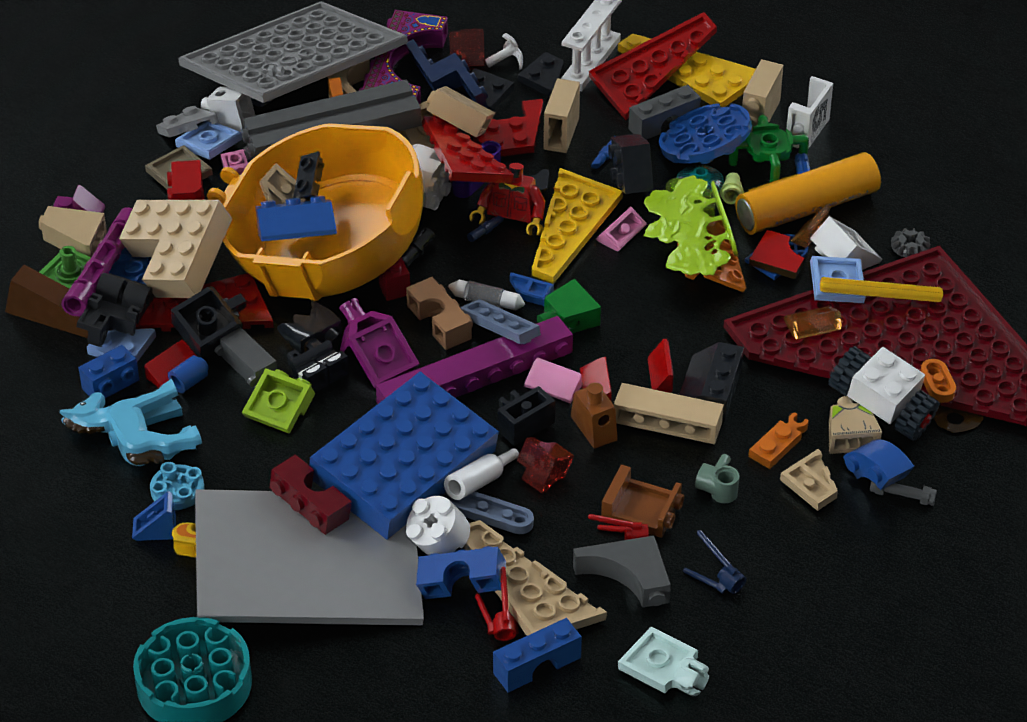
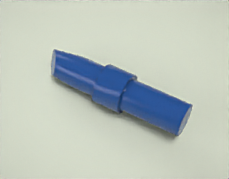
(602, 156)

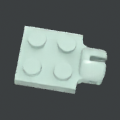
(665, 663)

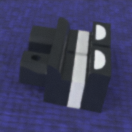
(318, 364)

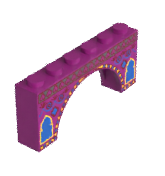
(425, 30)

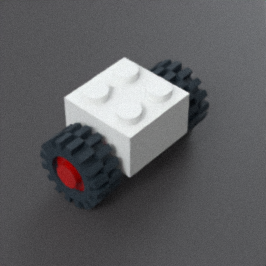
(886, 389)

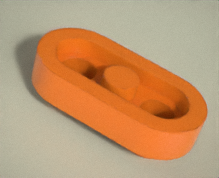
(938, 380)

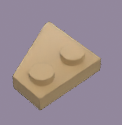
(278, 185)
(811, 480)

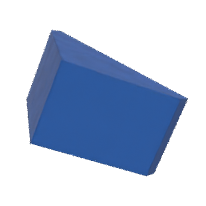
(156, 520)

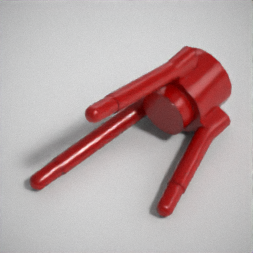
(631, 529)
(504, 624)

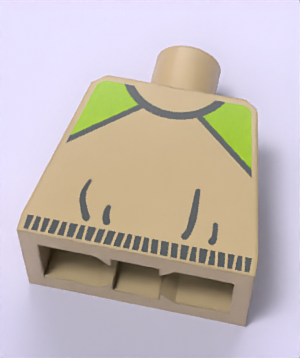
(851, 426)

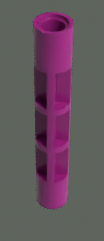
(101, 262)

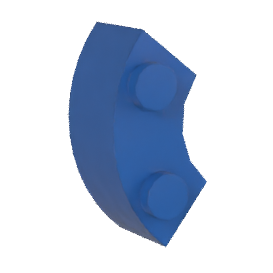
(879, 462)

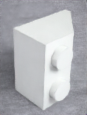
(840, 241)

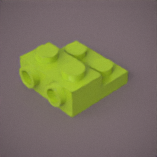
(279, 400)

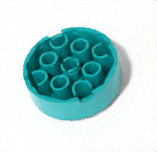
(193, 671)

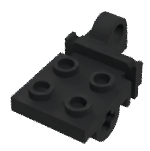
(115, 305)

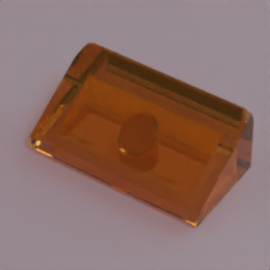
(803, 236)
(813, 322)

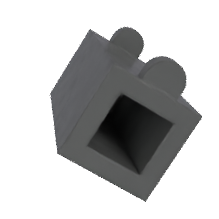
(245, 356)

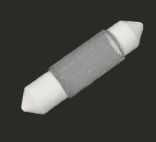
(496, 296)

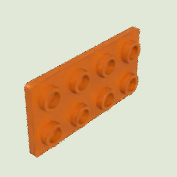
(727, 274)

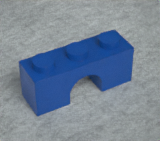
(440, 571)
(517, 661)

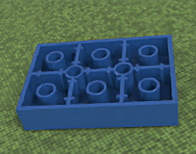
(402, 452)

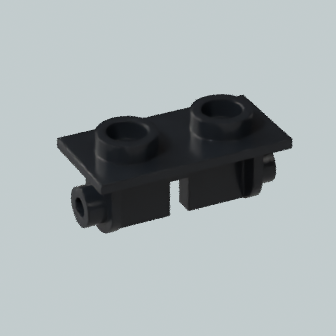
(309, 171)

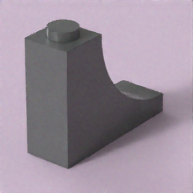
(630, 562)

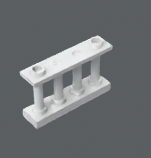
(591, 40)

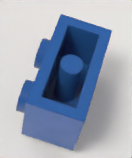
(109, 372)

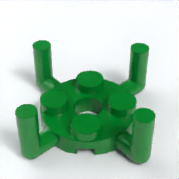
(778, 150)

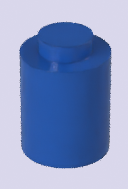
(188, 373)

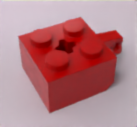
(185, 181)

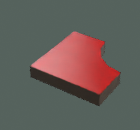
(776, 255)

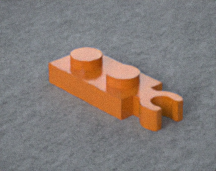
(778, 441)

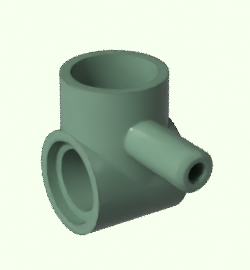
(719, 480)

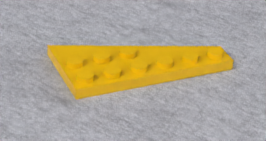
(571, 220)

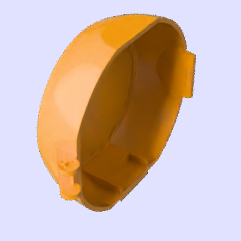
(374, 199)

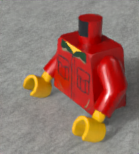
(513, 200)

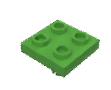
(66, 266)

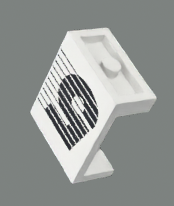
(813, 118)

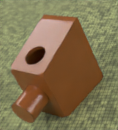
(594, 407)

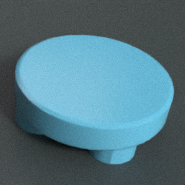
(180, 481)

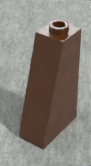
(40, 300)

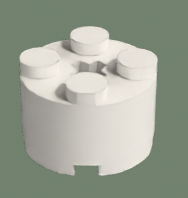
(437, 525)

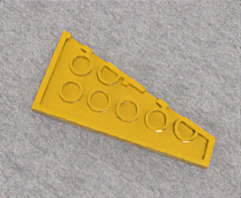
(708, 76)

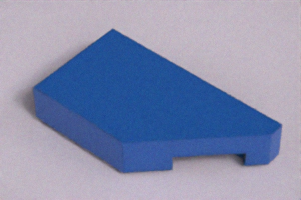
(530, 288)

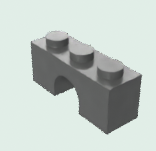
(649, 115)

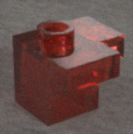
(468, 44)
(543, 463)

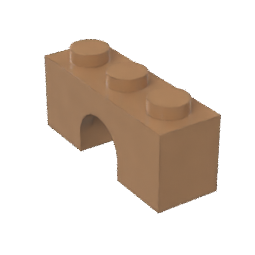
(449, 322)

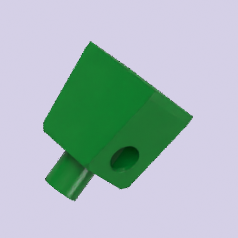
(573, 307)

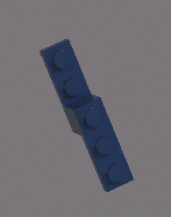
(447, 72)

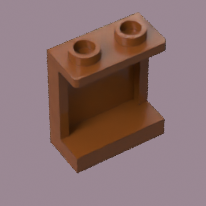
(642, 502)

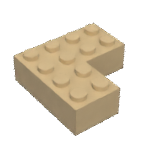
(180, 239)

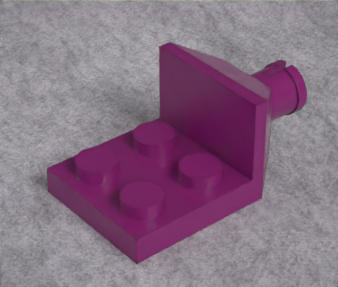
(376, 343)

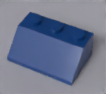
(295, 219)

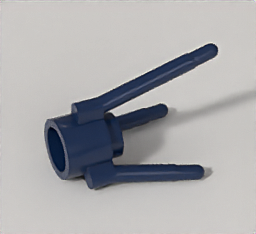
(728, 576)

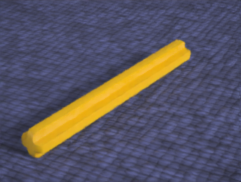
(881, 289)

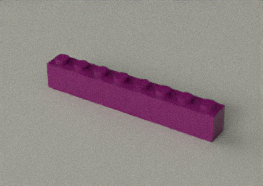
(489, 361)

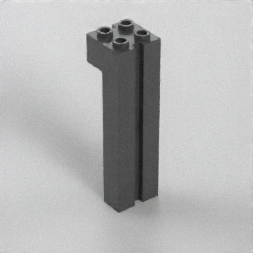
(381, 106)

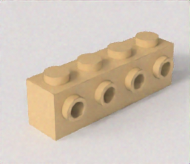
(665, 411)

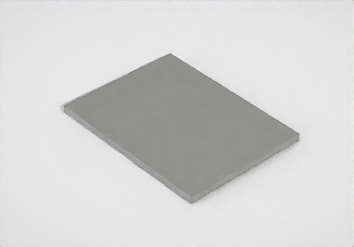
(324, 31)
(274, 567)

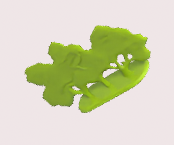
(687, 224)

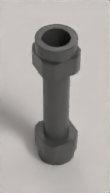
(926, 495)

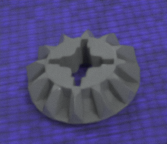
(900, 239)

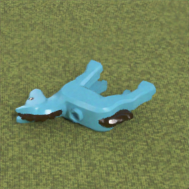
(128, 422)

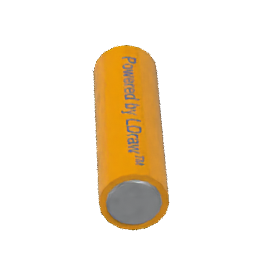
(807, 193)

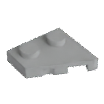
(186, 121)

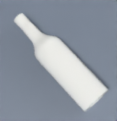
(477, 474)

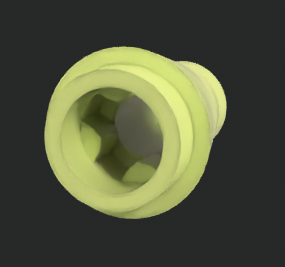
(731, 188)

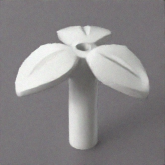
(509, 48)

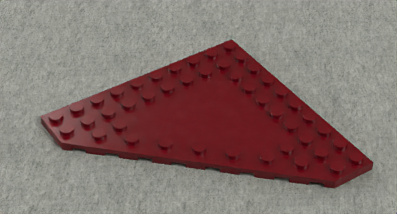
(961, 331)

